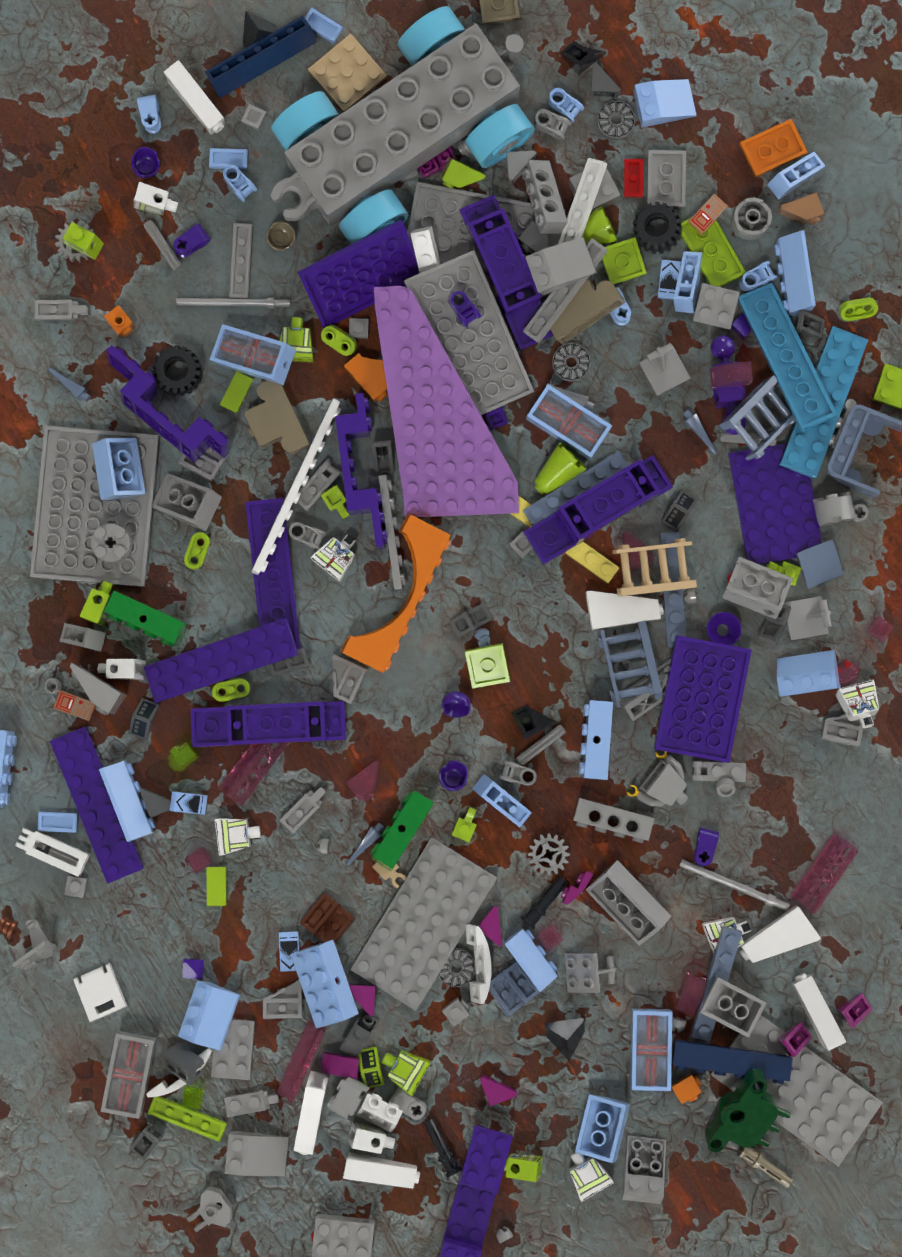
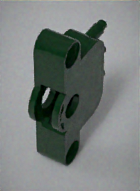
(753, 1116)

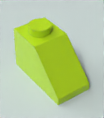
(459, 174)

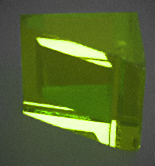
(193, 1097)

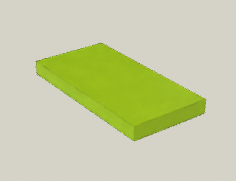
(719, 260)

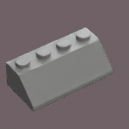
(628, 903)

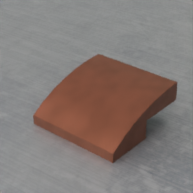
(327, 919)

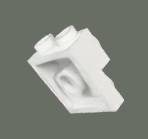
(379, 1112)

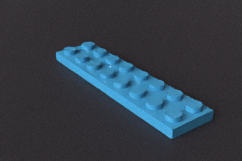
(786, 357)
(836, 371)

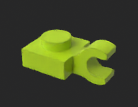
(334, 500)
(786, 569)
(465, 827)

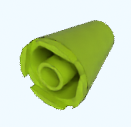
(599, 228)
(558, 470)

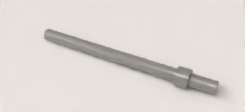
(270, 302)
(769, 899)

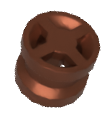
(8, 927)

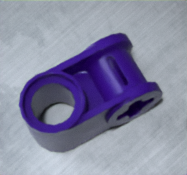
(193, 239)
(464, 309)
(706, 842)

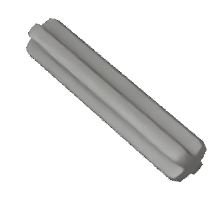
(162, 245)
(725, 437)
(540, 745)

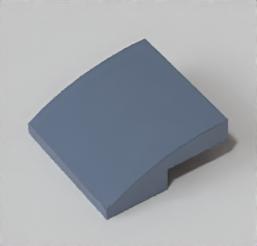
(819, 563)
(512, 988)

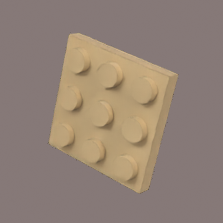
(347, 73)

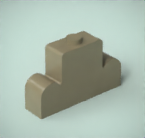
(586, 309)
(275, 420)

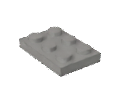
(666, 177)
(235, 1057)

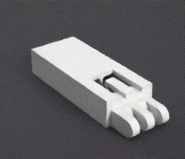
(60, 855)

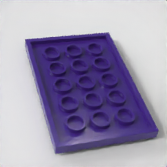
(347, 278)
(773, 506)
(702, 699)

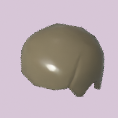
(280, 236)

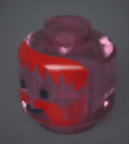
(848, 673)

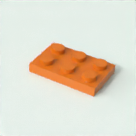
(773, 148)

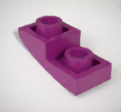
(437, 163)
(572, 892)
(340, 1065)

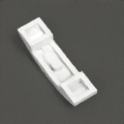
(479, 988)
(163, 1088)

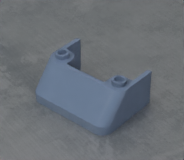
(859, 421)

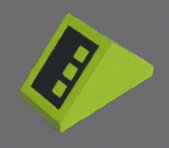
(370, 1067)

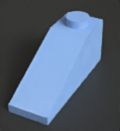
(795, 175)
(688, 282)
(501, 800)

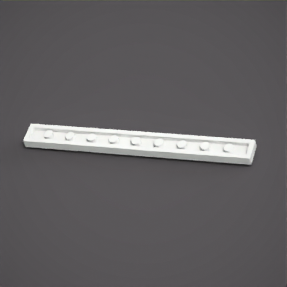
(293, 494)

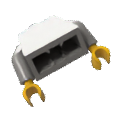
(663, 784)

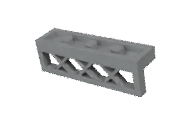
(630, 702)

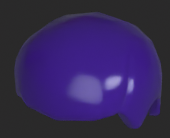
(145, 162)
(456, 704)
(453, 776)

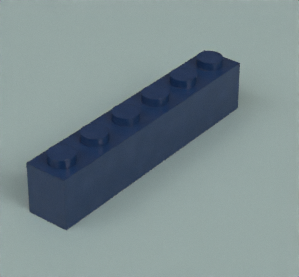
(261, 56)
(730, 1060)

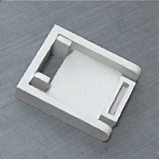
(98, 989)

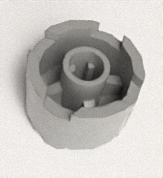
(761, 215)
(834, 509)
(104, 535)
(349, 1098)

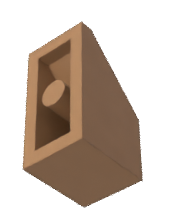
(804, 210)

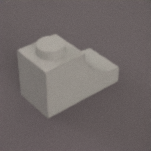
(82, 637)

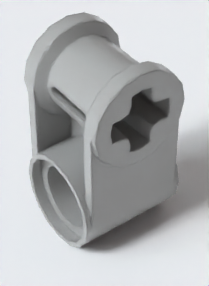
(553, 124)
(308, 535)
(516, 773)
(407, 1102)

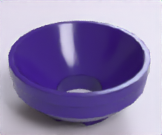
(732, 623)

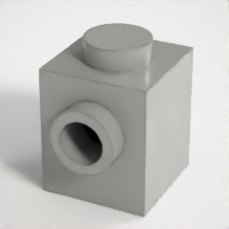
(456, 1011)

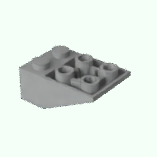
(644, 1170)

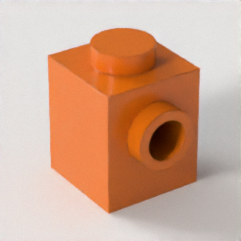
(120, 322)
(687, 1088)

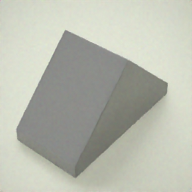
(516, 162)

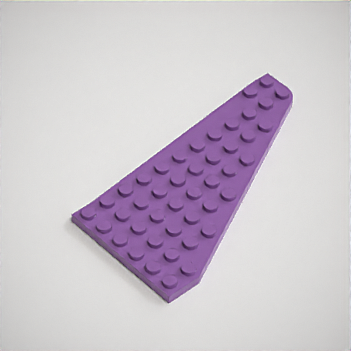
(440, 437)

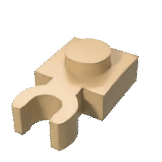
(385, 874)

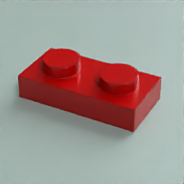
(633, 178)

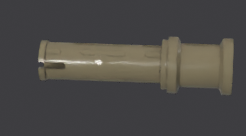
(757, 1160)

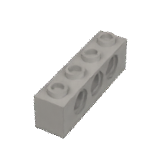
(544, 197)
(643, 823)

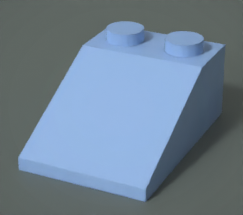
(663, 101)

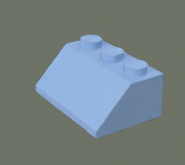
(118, 468)
(807, 673)
(531, 958)
(209, 1015)
(602, 1128)

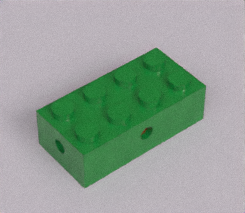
(134, 614)
(395, 842)

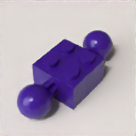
(726, 397)

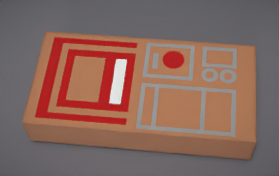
(708, 214)
(74, 705)

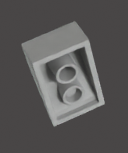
(560, 265)
(186, 501)
(99, 692)
(732, 1007)
(256, 1154)

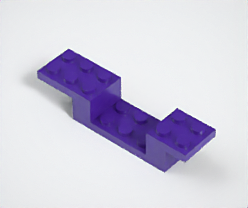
(505, 264)
(137, 397)
(366, 500)
(596, 508)
(268, 724)
(476, 1193)

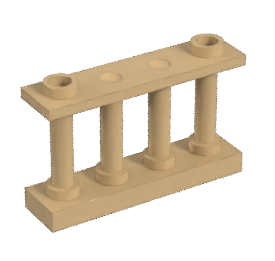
(665, 583)

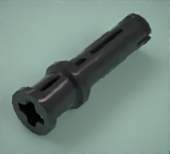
(539, 909)
(445, 1156)

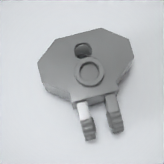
(210, 1209)

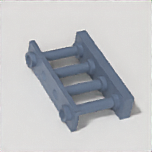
(744, 410)
(644, 652)

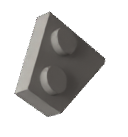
(206, 466)
(346, 679)
(842, 730)
(284, 1003)

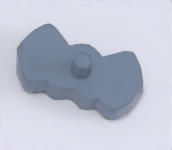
(483, 637)

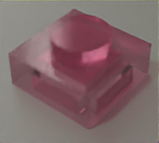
(880, 629)
(199, 860)
(550, 937)

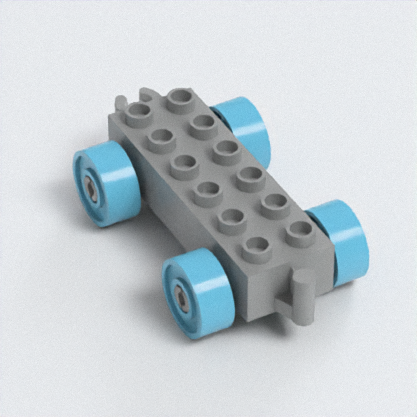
(354, 156)

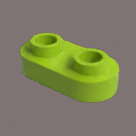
(858, 309)
(339, 338)
(195, 550)
(231, 689)

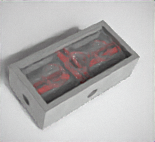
(128, 1074)

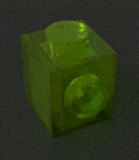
(182, 757)

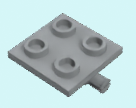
(664, 369)
(808, 618)
(41, 947)
(583, 972)

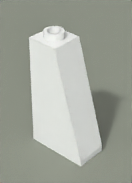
(194, 97)
(610, 610)
(780, 936)
(818, 1012)
(311, 1113)
(380, 1171)

